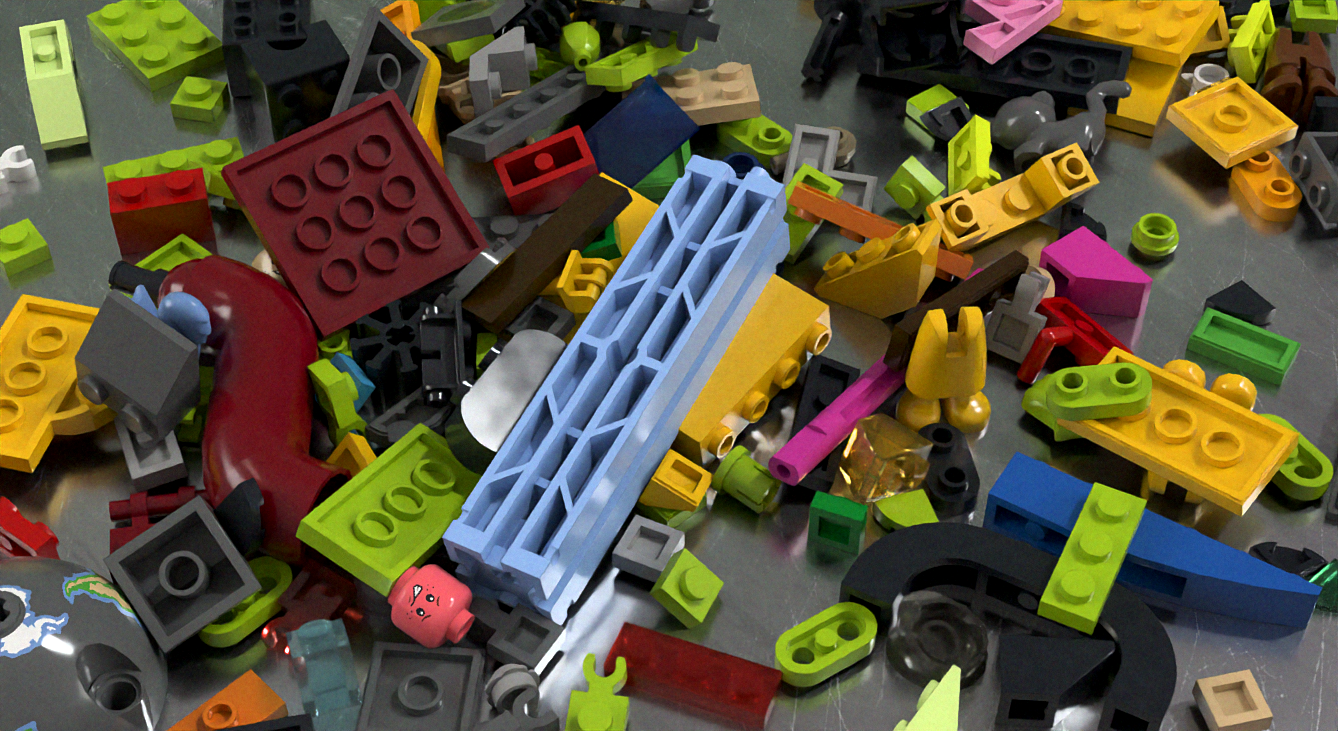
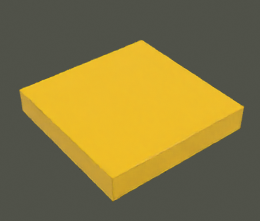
(1231, 122)

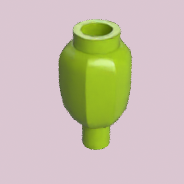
(579, 45)

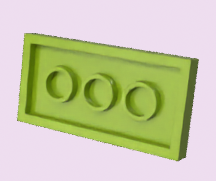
(392, 510)

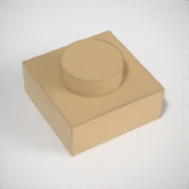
(1232, 702)

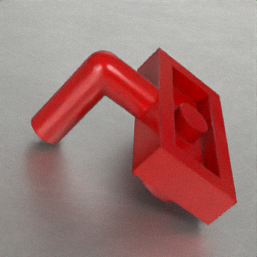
(1068, 328)

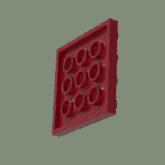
(355, 213)

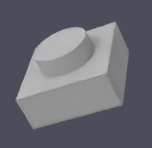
(647, 548)

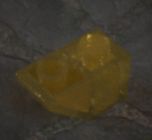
(883, 459)

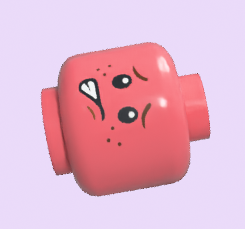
(431, 606)

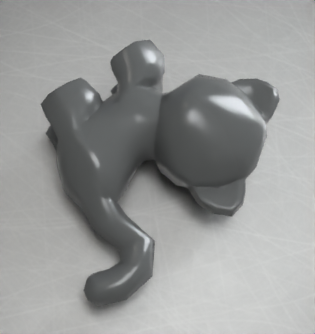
(1032, 130)

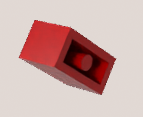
(546, 172)
(160, 208)

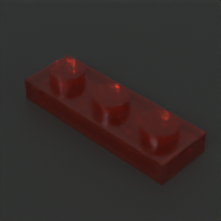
(696, 675)

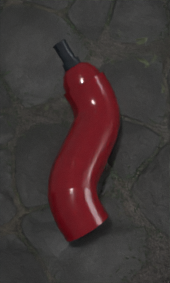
(258, 392)

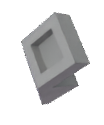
(501, 68)

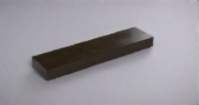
(545, 253)
(979, 291)

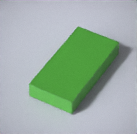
(1243, 346)

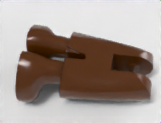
(1297, 72)

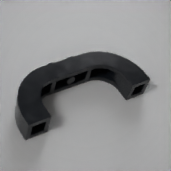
(1014, 579)

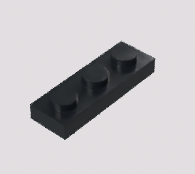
(822, 384)

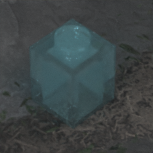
(324, 667)

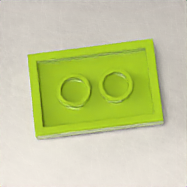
(156, 39)

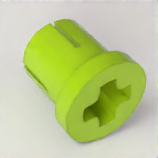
(745, 480)

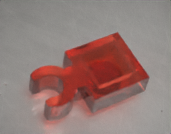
(311, 596)

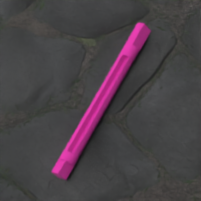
(836, 421)

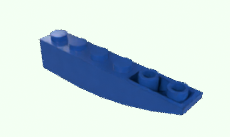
(1164, 559)

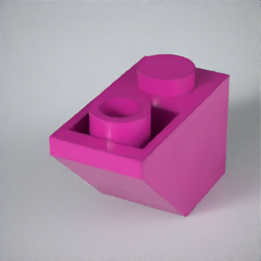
(1096, 275)

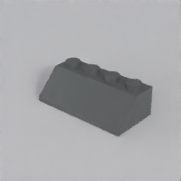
(379, 63)

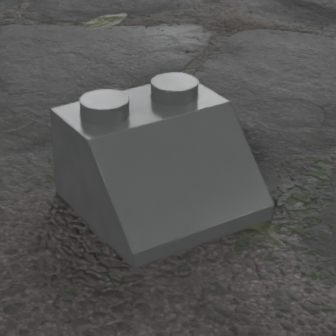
(138, 367)
(183, 574)

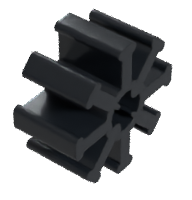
(390, 351)

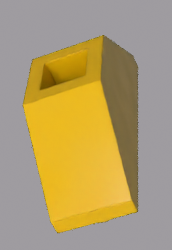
(884, 273)

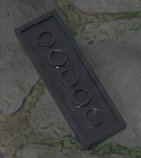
(1043, 62)

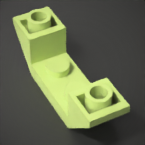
(53, 84)

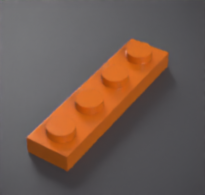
(861, 224)

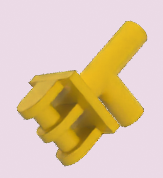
(580, 283)

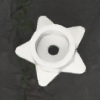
(1203, 76)

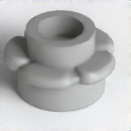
(508, 684)

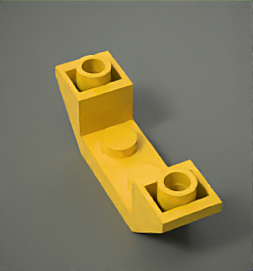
(1015, 202)

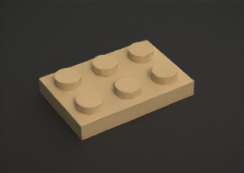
(711, 94)

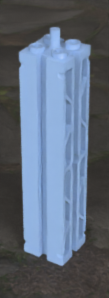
(620, 392)

